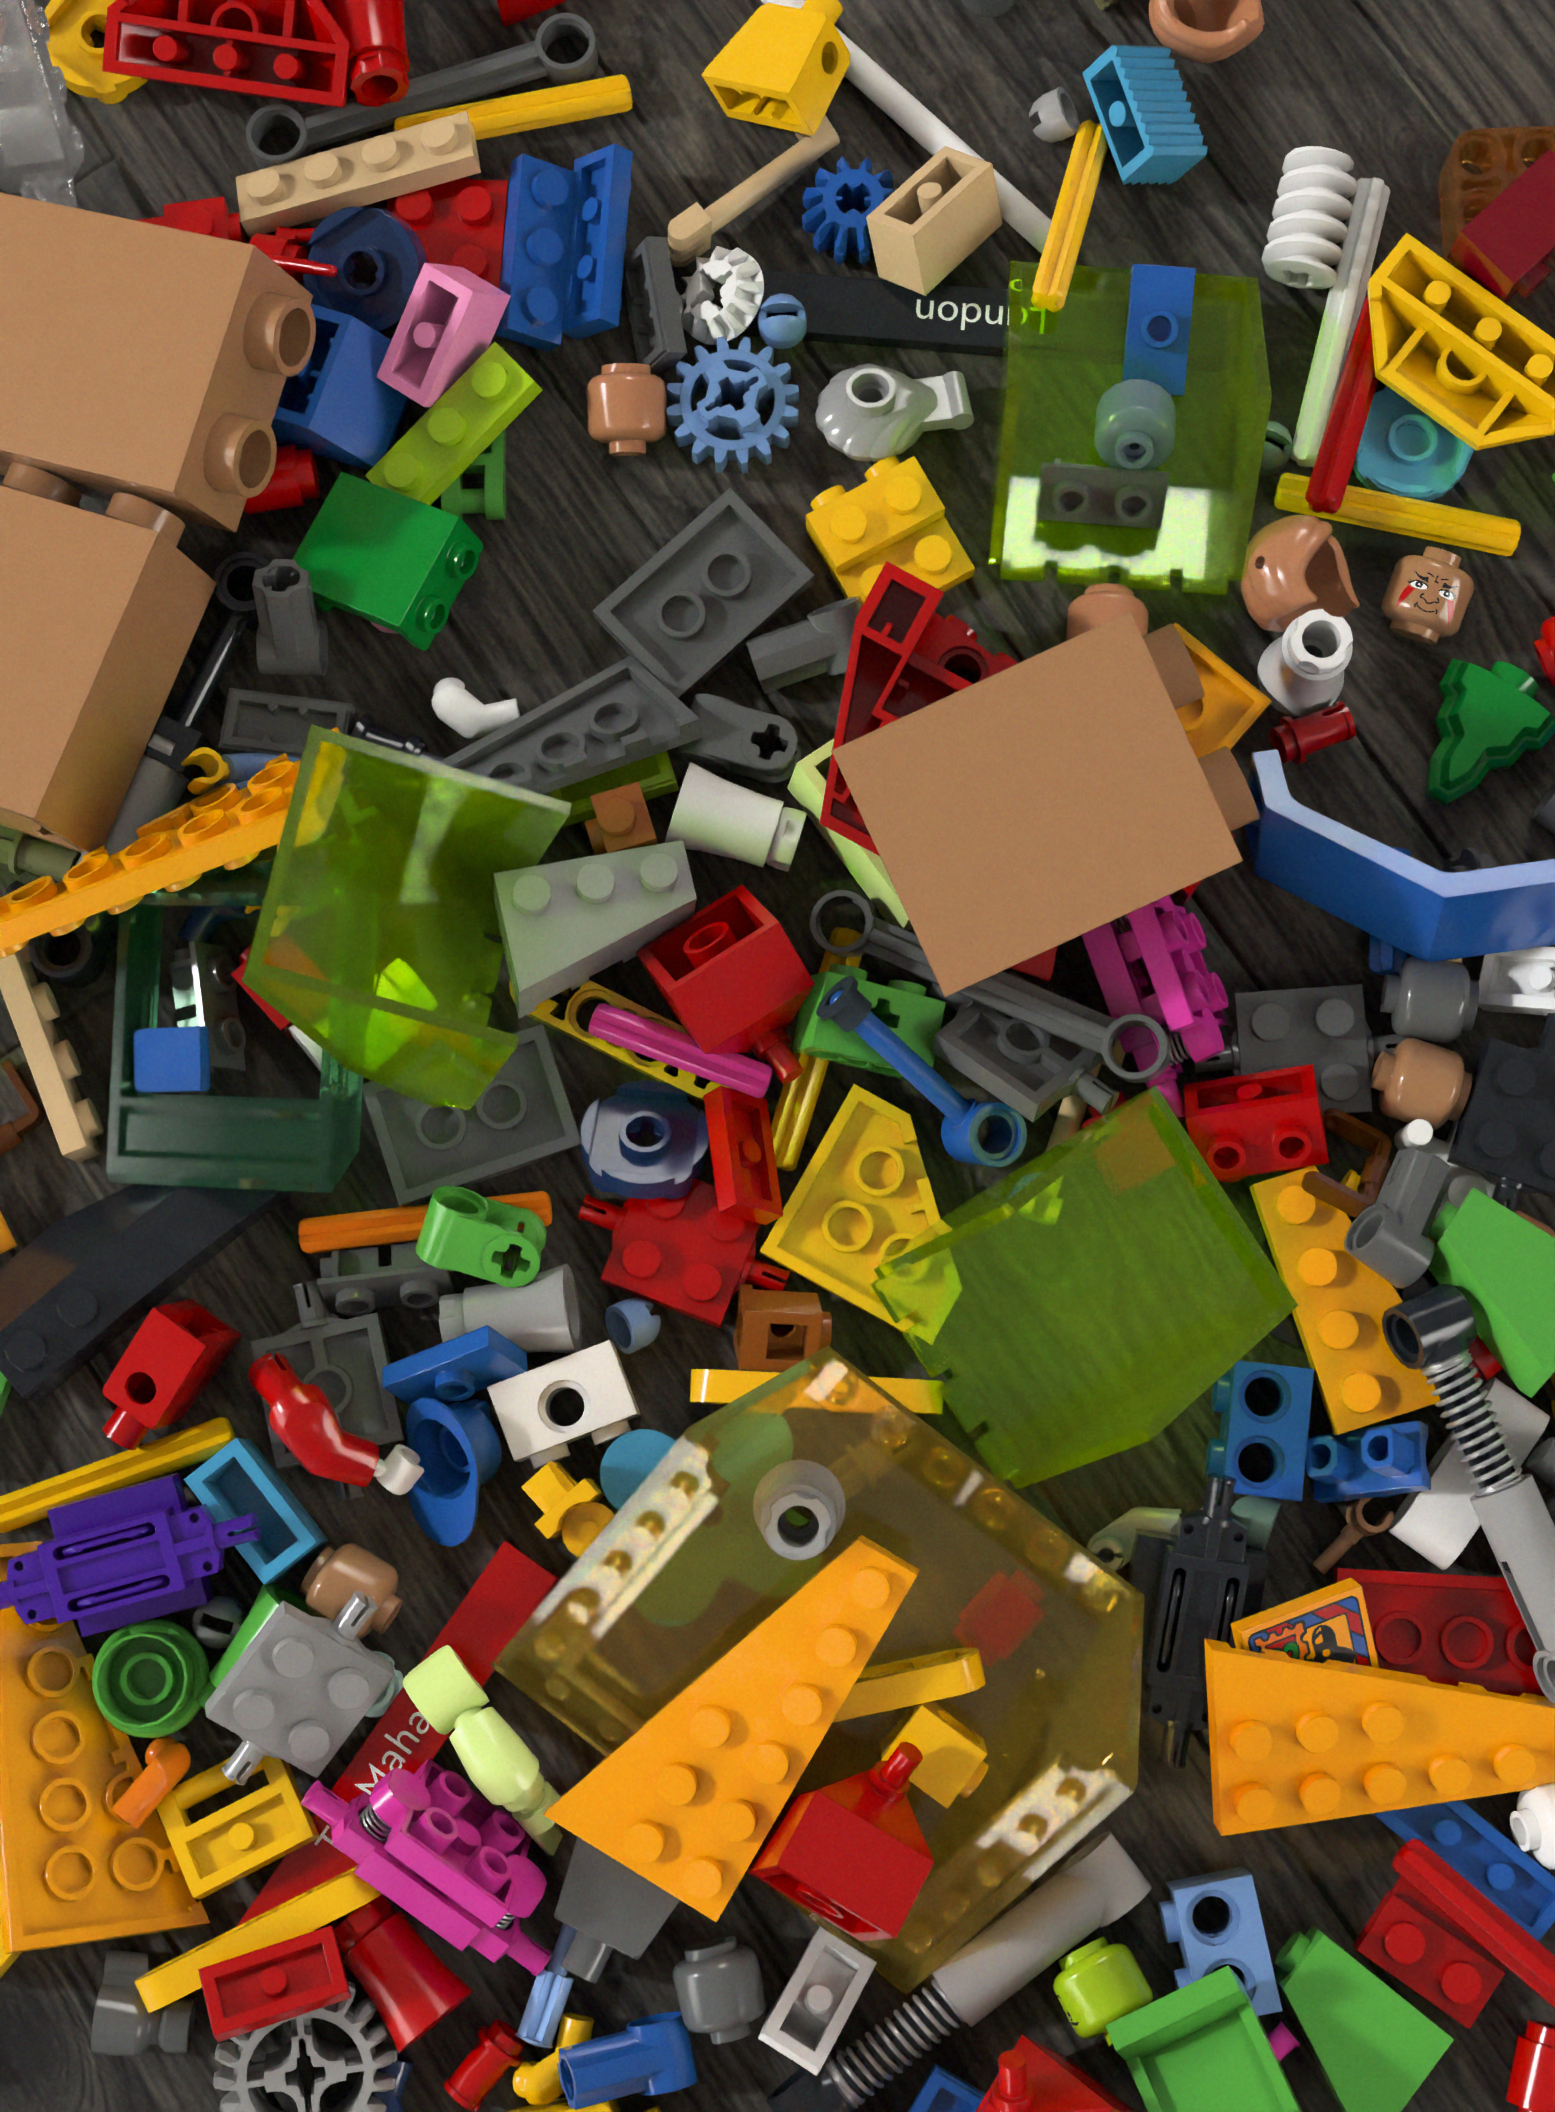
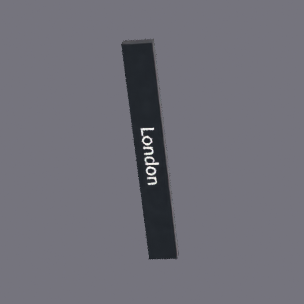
(891, 315)

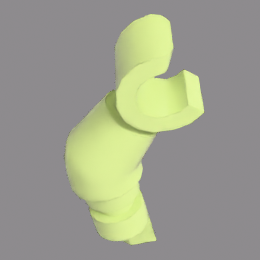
(484, 1743)

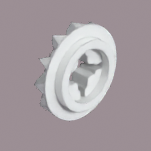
(740, 295)

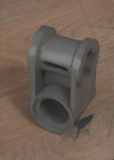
(735, 738)

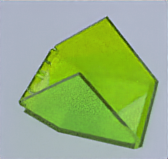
(1047, 410)
(386, 910)
(1085, 1294)

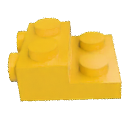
(884, 520)

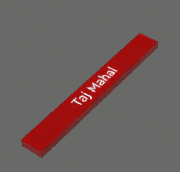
(403, 1738)

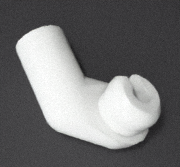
(466, 713)

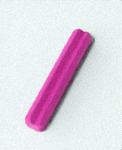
(679, 1050)

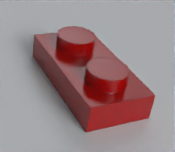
(742, 1156)
(274, 1983)

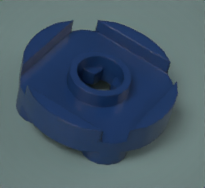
(377, 236)
(645, 1171)

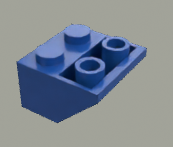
(337, 398)

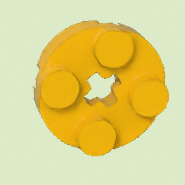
(75, 54)

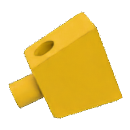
(782, 66)

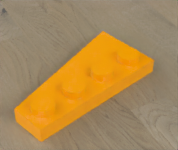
(1337, 1308)

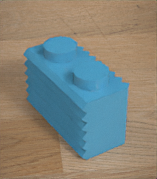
(1144, 114)

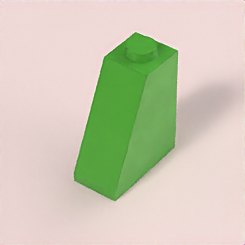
(1508, 1280)
(1356, 2026)

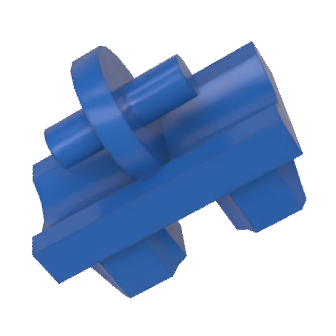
(1369, 1462)

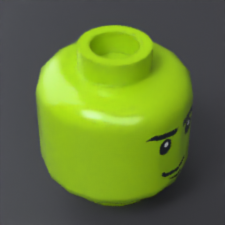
(1100, 1987)

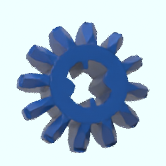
(850, 191)

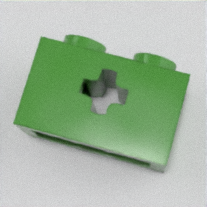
(899, 1006)

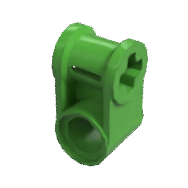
(475, 1234)

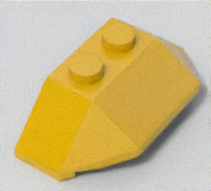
(1459, 350)

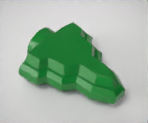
(1483, 726)

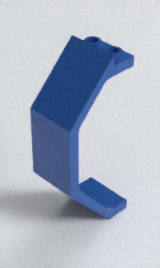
(1388, 892)

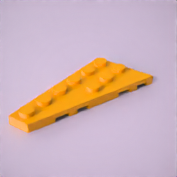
(172, 853)
(1358, 1740)
(722, 1757)
(65, 1854)

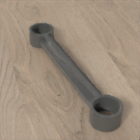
(430, 92)
(1000, 991)

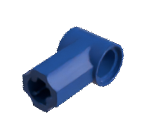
(646, 2058)

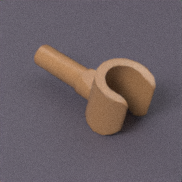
(1351, 1534)

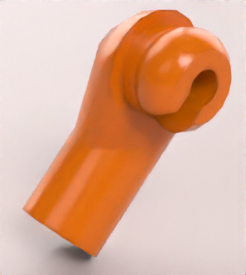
(166, 1767)

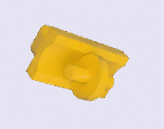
(568, 1506)

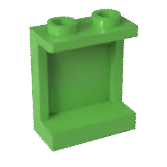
(1203, 2051)

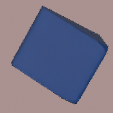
(171, 1059)

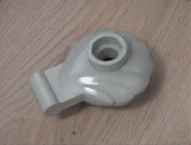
(882, 412)

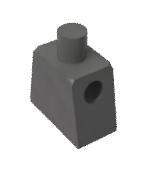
(608, 1909)

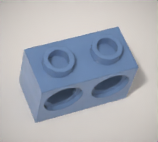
(1236, 1941)

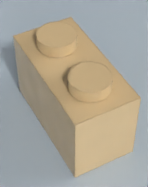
(934, 220)

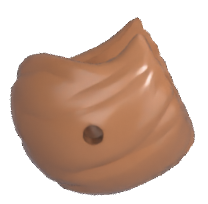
(1206, 28)
(1293, 570)

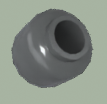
(1430, 1000)
(720, 1989)

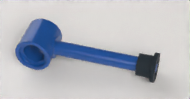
(962, 1116)

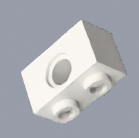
(525, 1404)

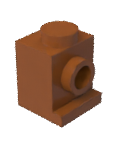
(620, 820)
(774, 1348)

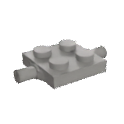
(299, 1688)

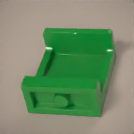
(387, 558)

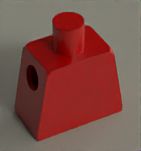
(165, 1369)

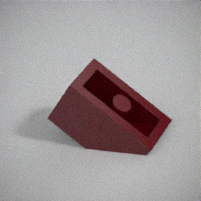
(1513, 236)

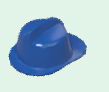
(458, 1458)

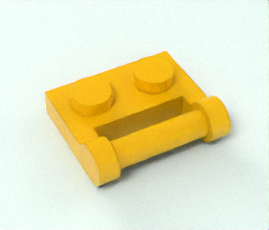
(239, 1835)

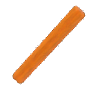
(393, 1224)

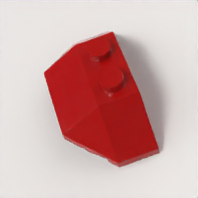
(232, 46)

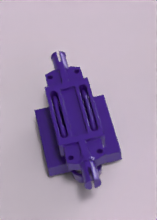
(123, 1558)

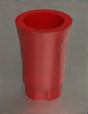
(378, 48)
(398, 1971)

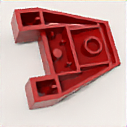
(884, 681)

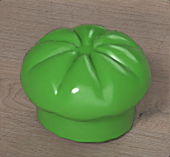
(150, 1678)

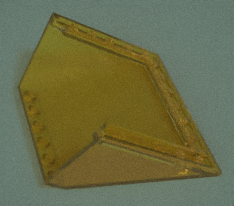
(692, 1575)

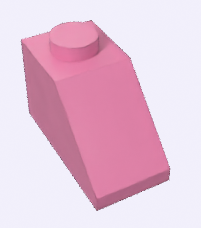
(441, 331)

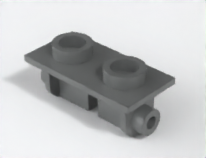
(1102, 495)
(205, 982)
(357, 1284)

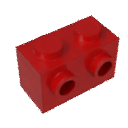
(1257, 1122)

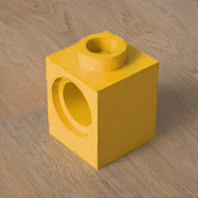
(949, 1751)

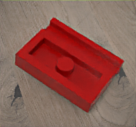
(1430, 1953)

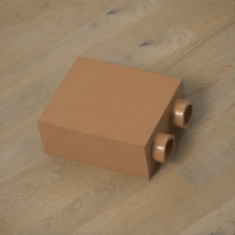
(144, 357)
(87, 650)
(1047, 800)

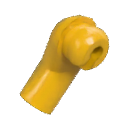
(540, 2080)

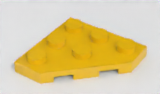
(856, 1203)

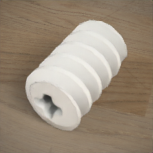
(1309, 218)

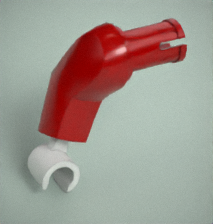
(313, 1434)

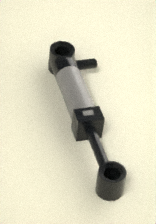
(159, 776)

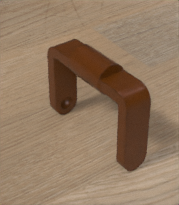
(12, 1132)
(1373, 1173)

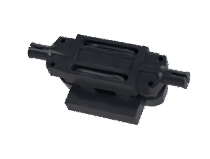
(1192, 1592)

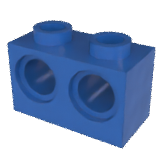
(1279, 1433)

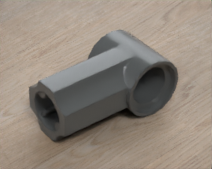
(288, 630)
(806, 647)
(1394, 1230)

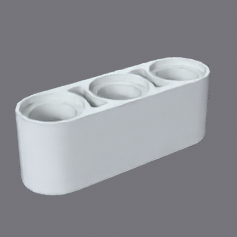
(1442, 1519)

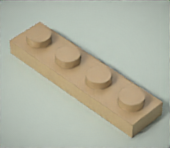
(358, 174)
(50, 1061)

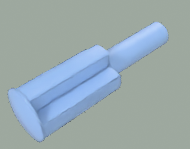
(548, 1996)

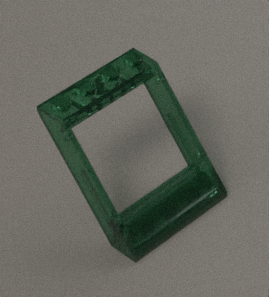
(216, 1138)

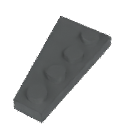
(584, 732)

